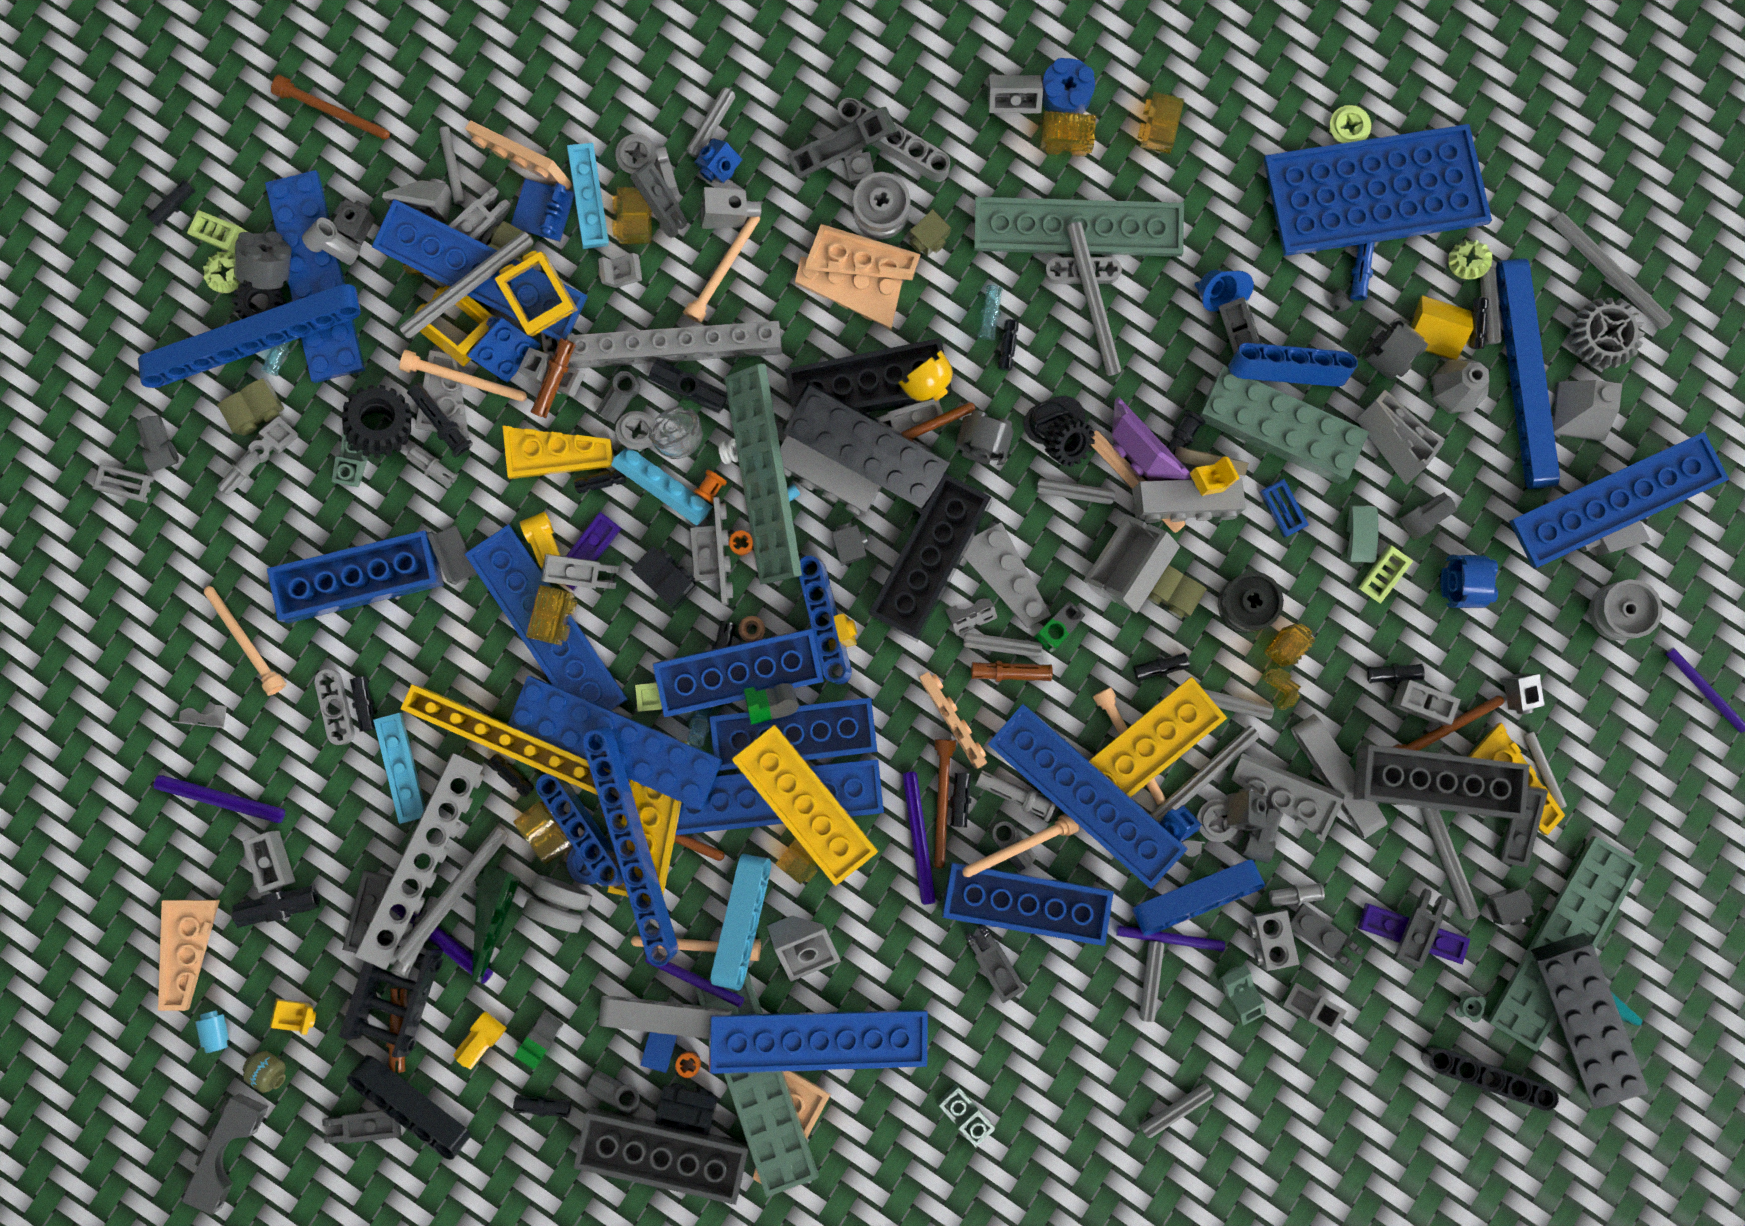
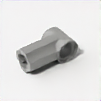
(324, 236)

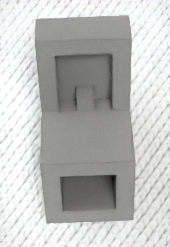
(535, 368)
(1314, 1008)

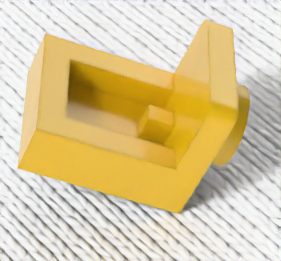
(1214, 477)
(846, 631)
(293, 1016)

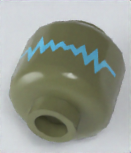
(264, 1071)

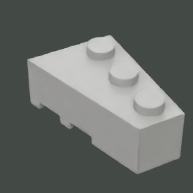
(1399, 436)

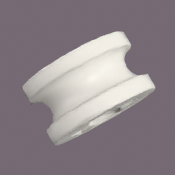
(728, 451)

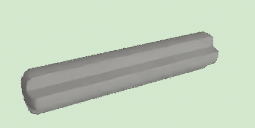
(711, 122)
(1490, 291)
(1075, 491)
(1002, 644)
(1241, 705)
(1151, 981)
(1177, 1110)

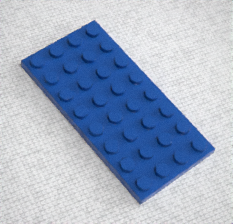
(1377, 190)

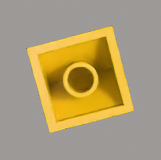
(1442, 327)

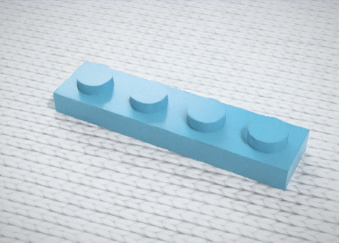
(588, 195)
(662, 485)
(400, 767)

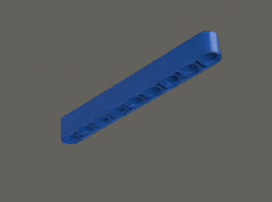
(249, 336)
(1527, 374)
(626, 858)

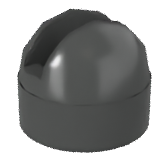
(1342, 300)

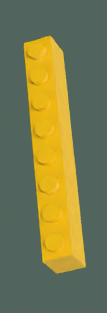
(498, 736)

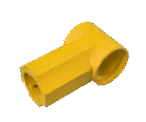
(540, 534)
(483, 1035)

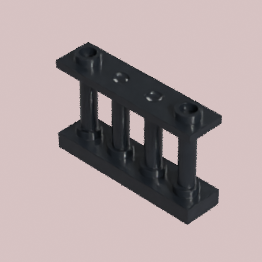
(365, 998)

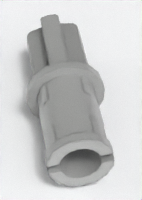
(431, 466)
(239, 472)
(1297, 895)

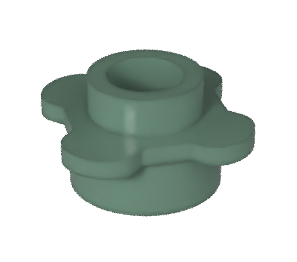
(1477, 1010)

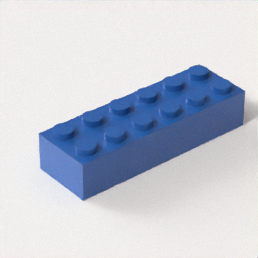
(354, 577)
(724, 672)
(813, 731)
(1028, 904)

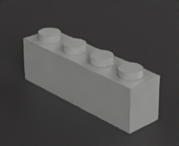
(828, 476)
(1182, 500)

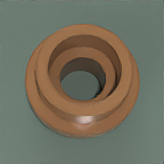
(751, 620)

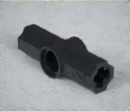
(673, 378)
(275, 906)

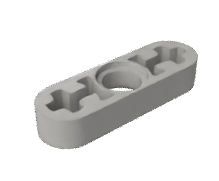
(1064, 263)
(333, 727)

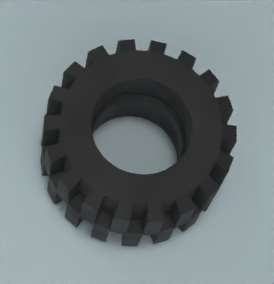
(376, 401)

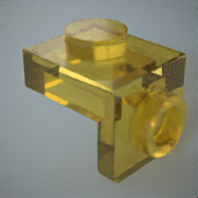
(1282, 681)

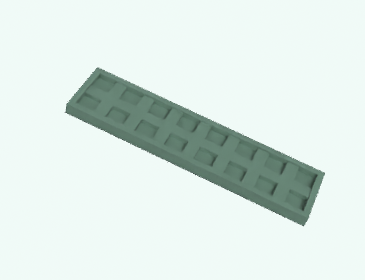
(763, 475)
(1583, 905)
(767, 1112)

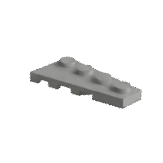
(1001, 567)
(1301, 799)

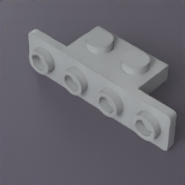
(709, 552)

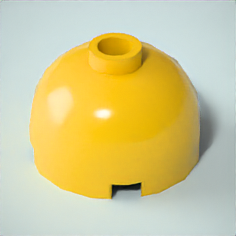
(929, 379)

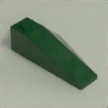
(493, 902)

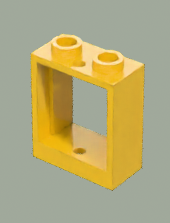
(474, 311)
(551, 316)

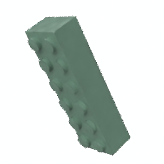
(1283, 426)

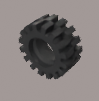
(246, 294)
(1079, 445)

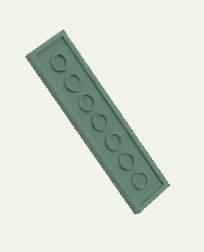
(1107, 226)

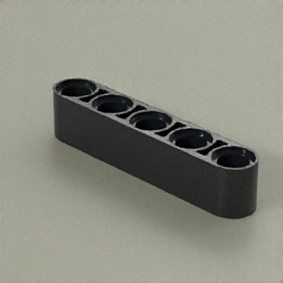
(1501, 1082)
(408, 1107)

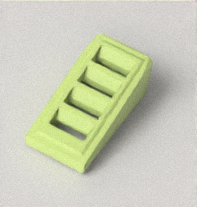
(230, 236)
(1377, 568)

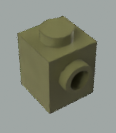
(929, 234)

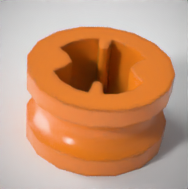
(740, 534)
(687, 1055)

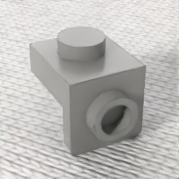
(620, 270)

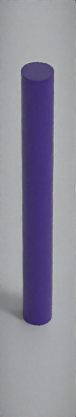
(1706, 689)
(1172, 938)
(701, 983)

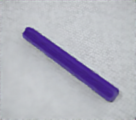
(219, 799)
(919, 838)
(448, 944)

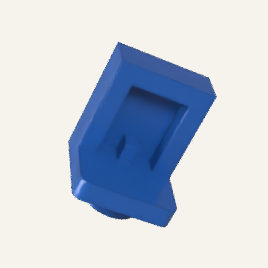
(1180, 823)

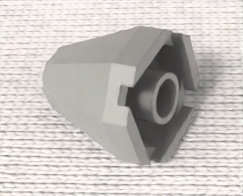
(1460, 385)

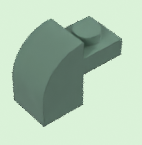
(1242, 994)

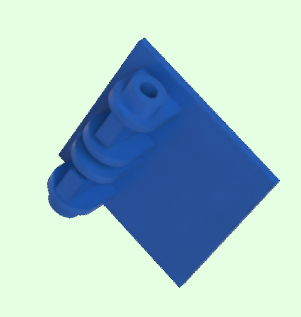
(543, 209)
(502, 348)

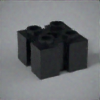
(661, 575)

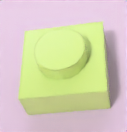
(648, 697)

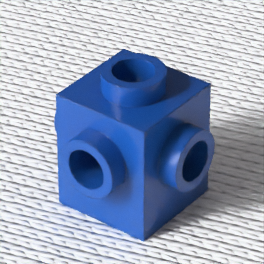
(717, 161)

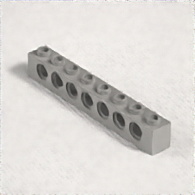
(676, 344)
(369, 948)

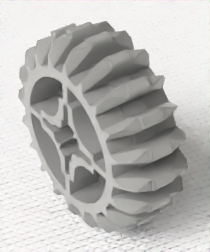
(1624, 322)

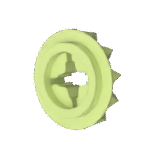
(1355, 116)
(1476, 268)
(217, 281)

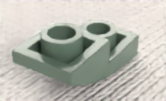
(349, 465)
(1363, 532)
(966, 1115)

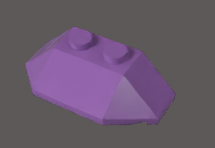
(1143, 448)

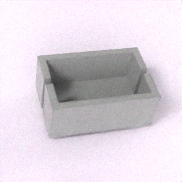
(1132, 563)

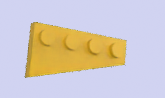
(547, 453)
(1500, 747)

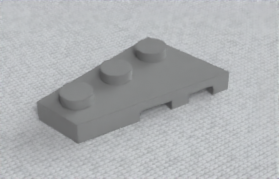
(445, 393)

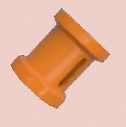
(710, 486)

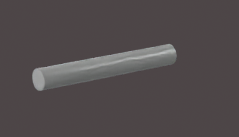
(451, 165)
(1544, 768)

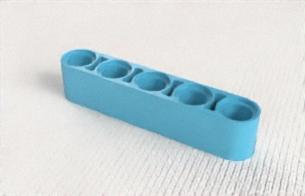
(741, 922)

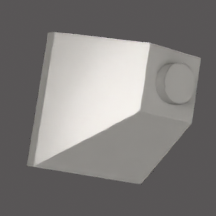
(427, 197)
(1586, 408)
(802, 946)

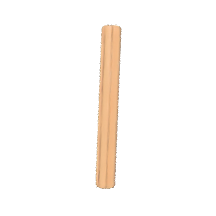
(1123, 469)

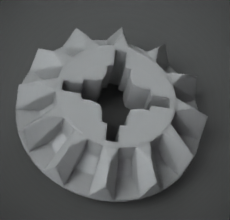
(629, 145)
(631, 421)
(1205, 817)

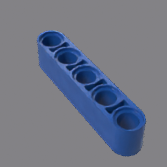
(1292, 364)
(815, 610)
(570, 823)
(1198, 897)

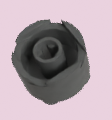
(262, 259)
(1394, 349)
(984, 438)

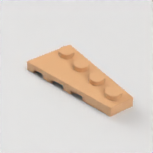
(183, 944)

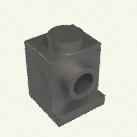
(1523, 692)

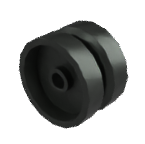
(1263, 593)

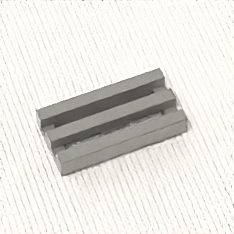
(144, 488)

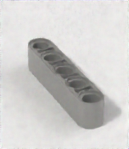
(907, 143)
(1337, 774)
(657, 1016)

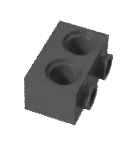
(1239, 323)

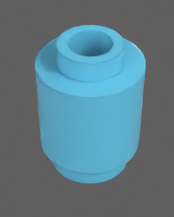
(212, 1031)

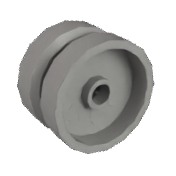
(882, 190)
(1625, 610)
(558, 904)

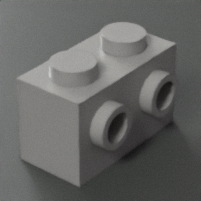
(1015, 94)
(268, 861)

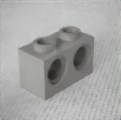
(1425, 702)
(1280, 936)

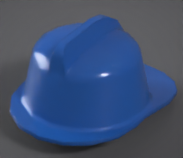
(1222, 287)

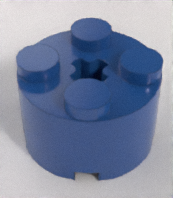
(1072, 75)
(1469, 581)

